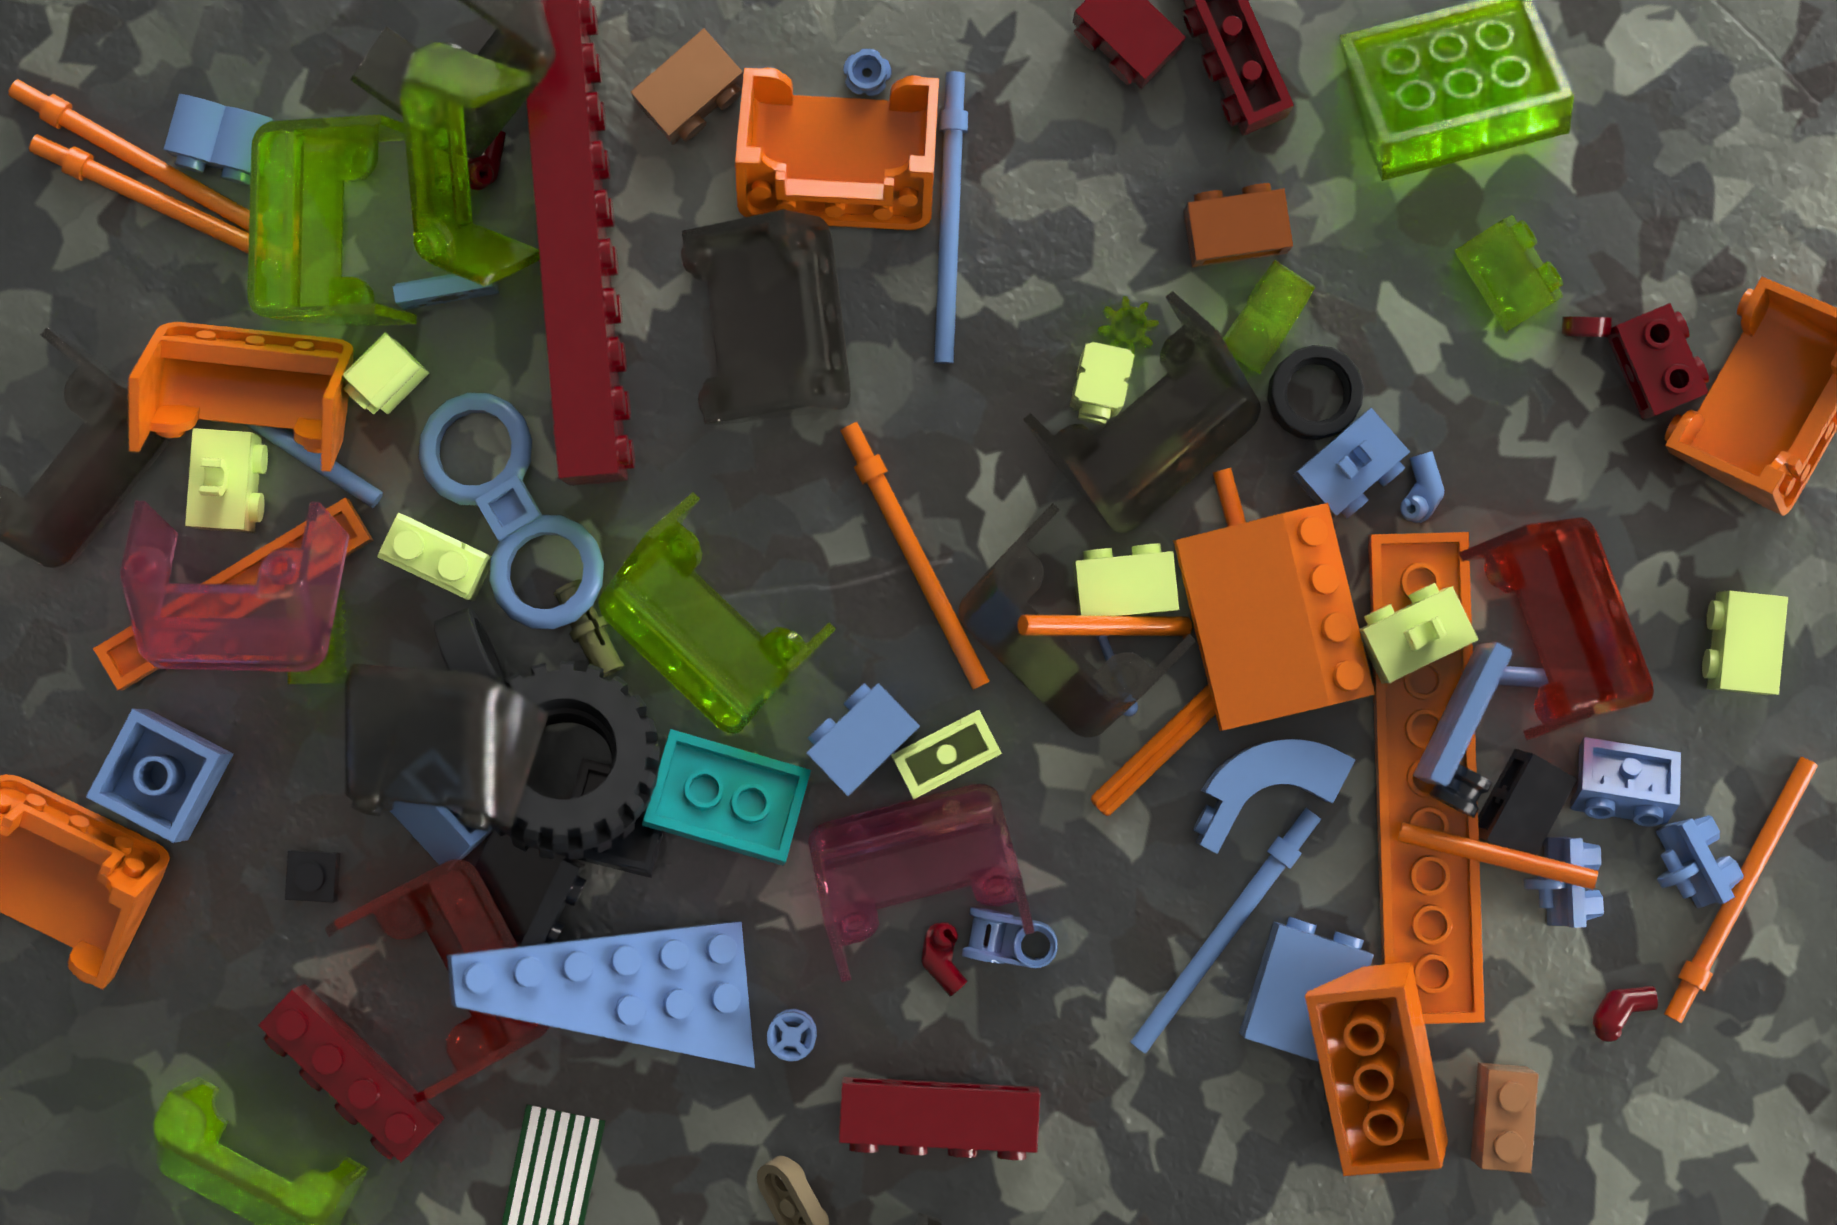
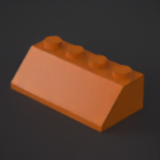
(1378, 1071)

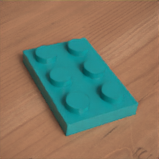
(727, 797)

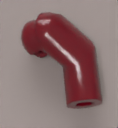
(485, 168)
(938, 954)
(1618, 1006)

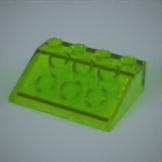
(1456, 85)

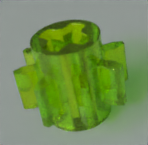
(1136, 317)

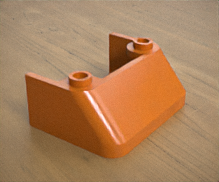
(241, 379)

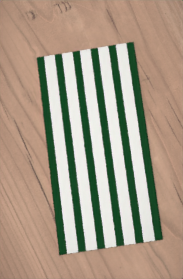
(553, 1168)

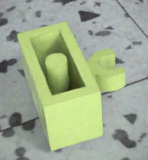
(225, 480)
(1417, 633)

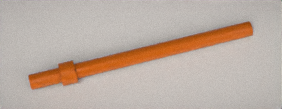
(59, 114)
(81, 165)
(871, 470)
(1696, 973)

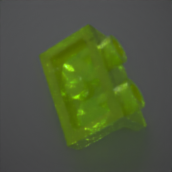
(1510, 272)

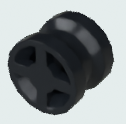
(1462, 791)

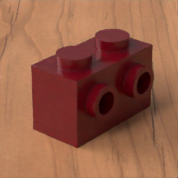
(1130, 35)
(1658, 361)

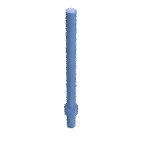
(952, 123)
(1282, 853)

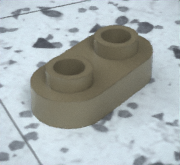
(789, 1193)

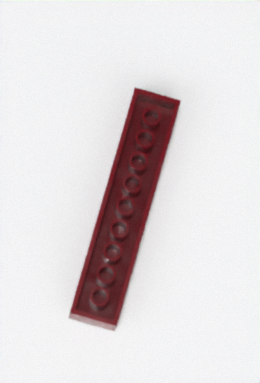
(578, 255)

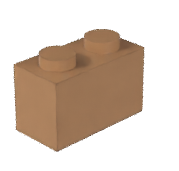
(689, 88)
(1504, 1117)

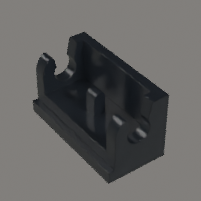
(1524, 803)

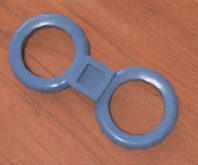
(511, 510)

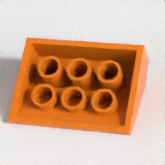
(1274, 617)

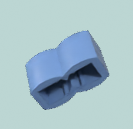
(214, 137)

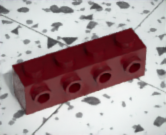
(1239, 61)
(351, 1072)
(939, 1116)

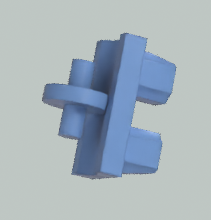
(1693, 865)
(1565, 902)

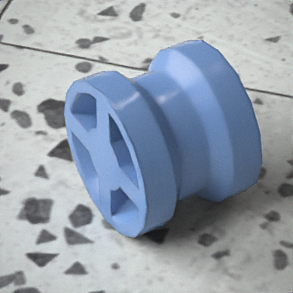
(790, 1046)

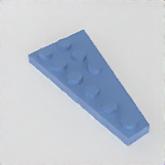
(644, 988)

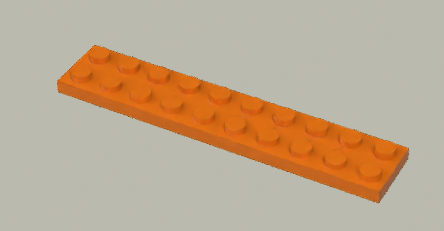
(1425, 895)

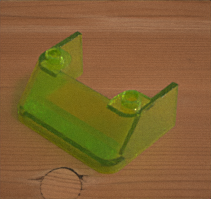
(432, 104)
(299, 219)
(695, 632)

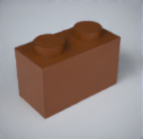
(1237, 225)

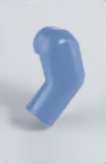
(1426, 492)

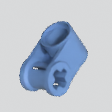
(1005, 939)

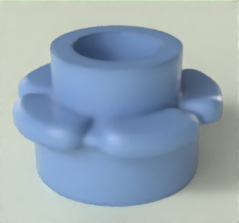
(864, 60)

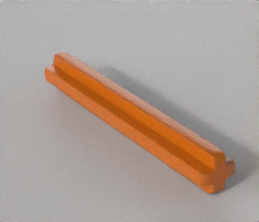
(1154, 753)

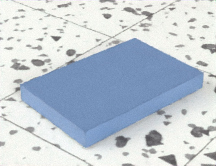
(1463, 713)

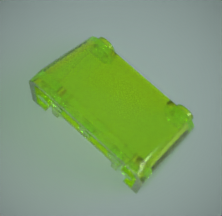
(190, 1154)

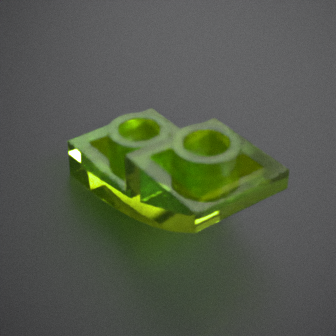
(1268, 316)

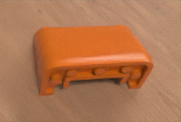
(837, 155)
(1770, 402)
(75, 876)

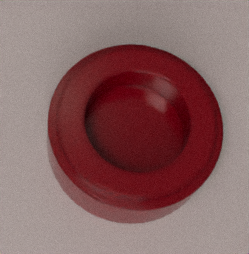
(1586, 326)

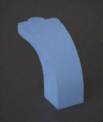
(1268, 763)

